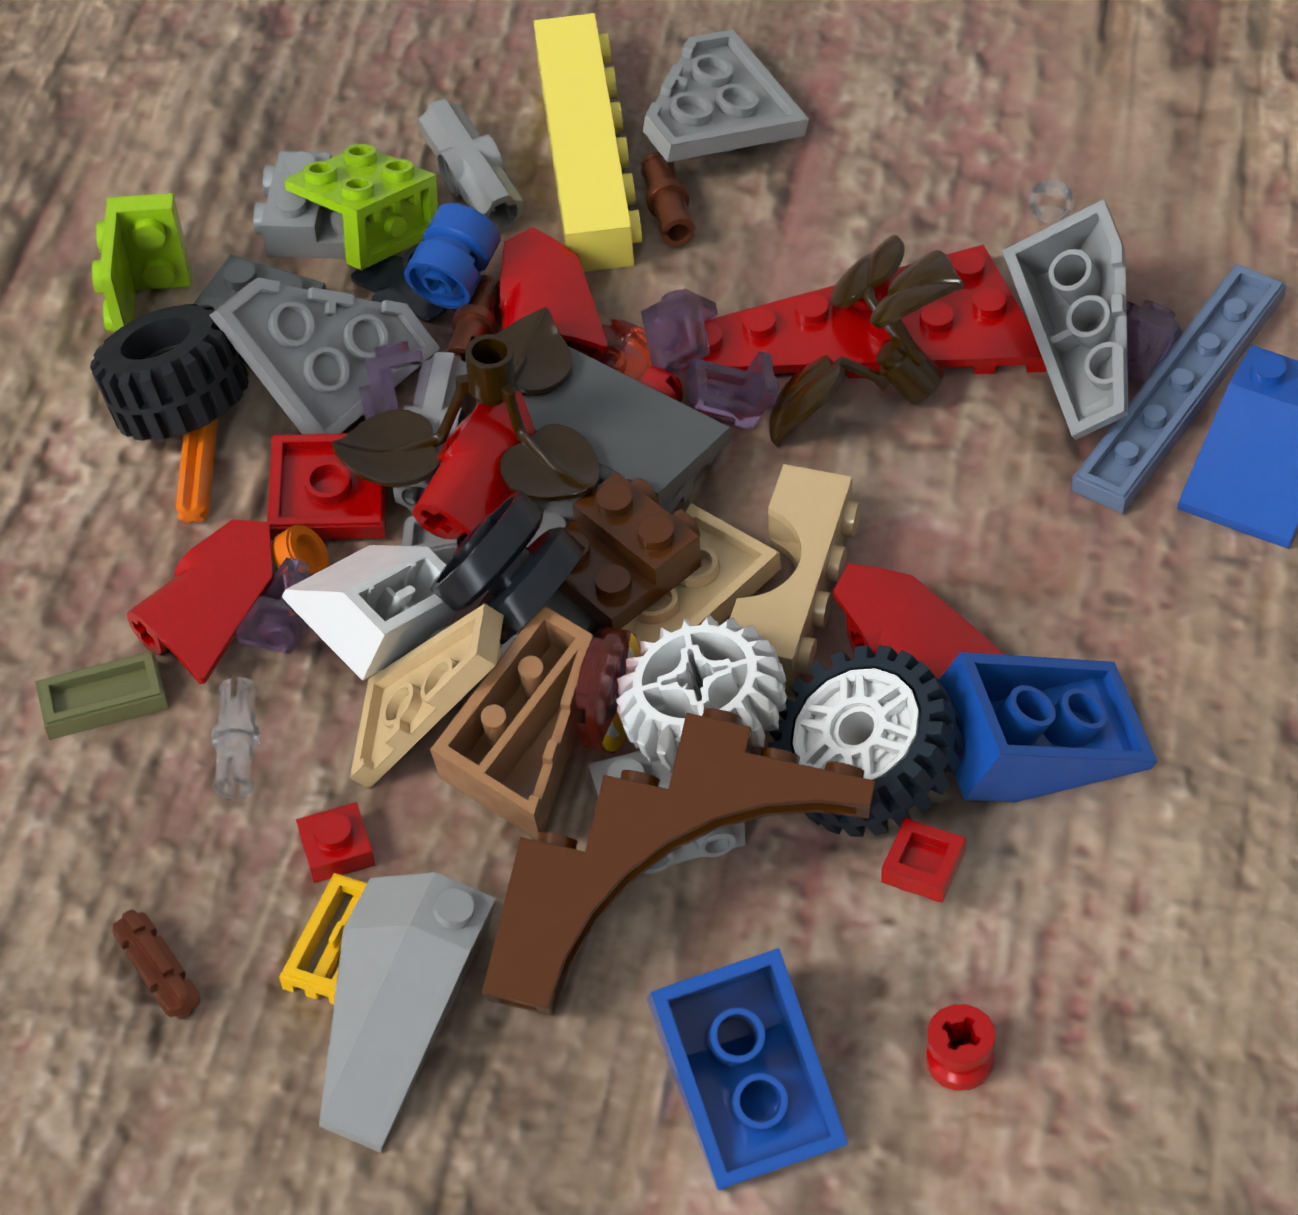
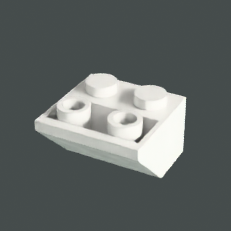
(373, 604)

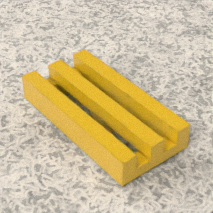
(318, 982)

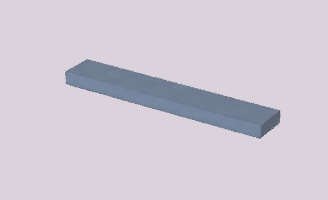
(1178, 389)

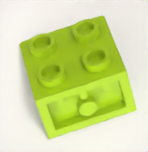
(380, 198)
(139, 251)

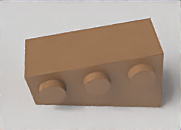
(519, 725)

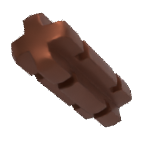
(156, 964)

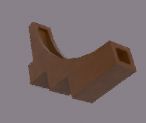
(714, 784)

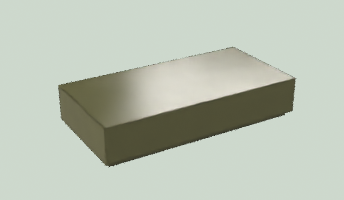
(101, 695)

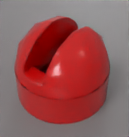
(664, 382)

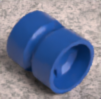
(452, 255)

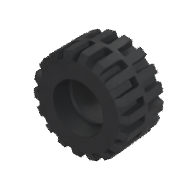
(169, 373)

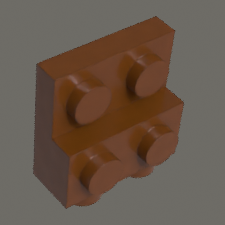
(630, 551)

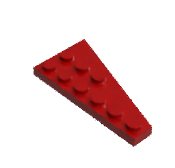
(963, 329)

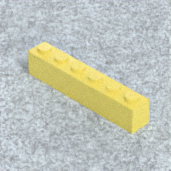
(584, 142)

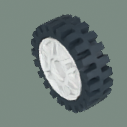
(899, 712)

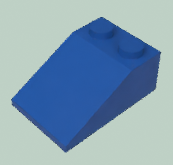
(1251, 453)
(1041, 725)
(746, 1068)

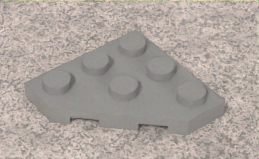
(720, 101)
(315, 346)

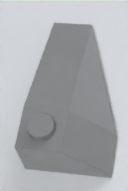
(1076, 306)
(394, 989)

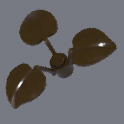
(527, 355)
(899, 359)

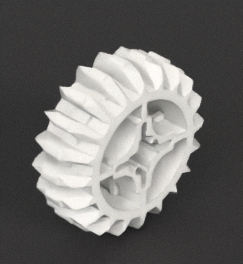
(697, 671)

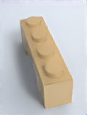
(808, 525)

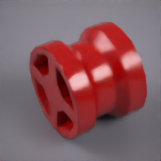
(963, 1064)

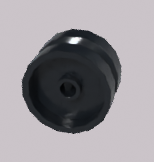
(498, 561)

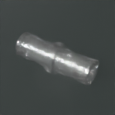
(236, 739)

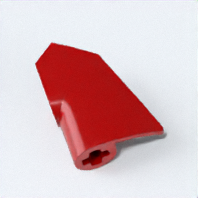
(547, 274)
(469, 474)
(207, 597)
(905, 615)

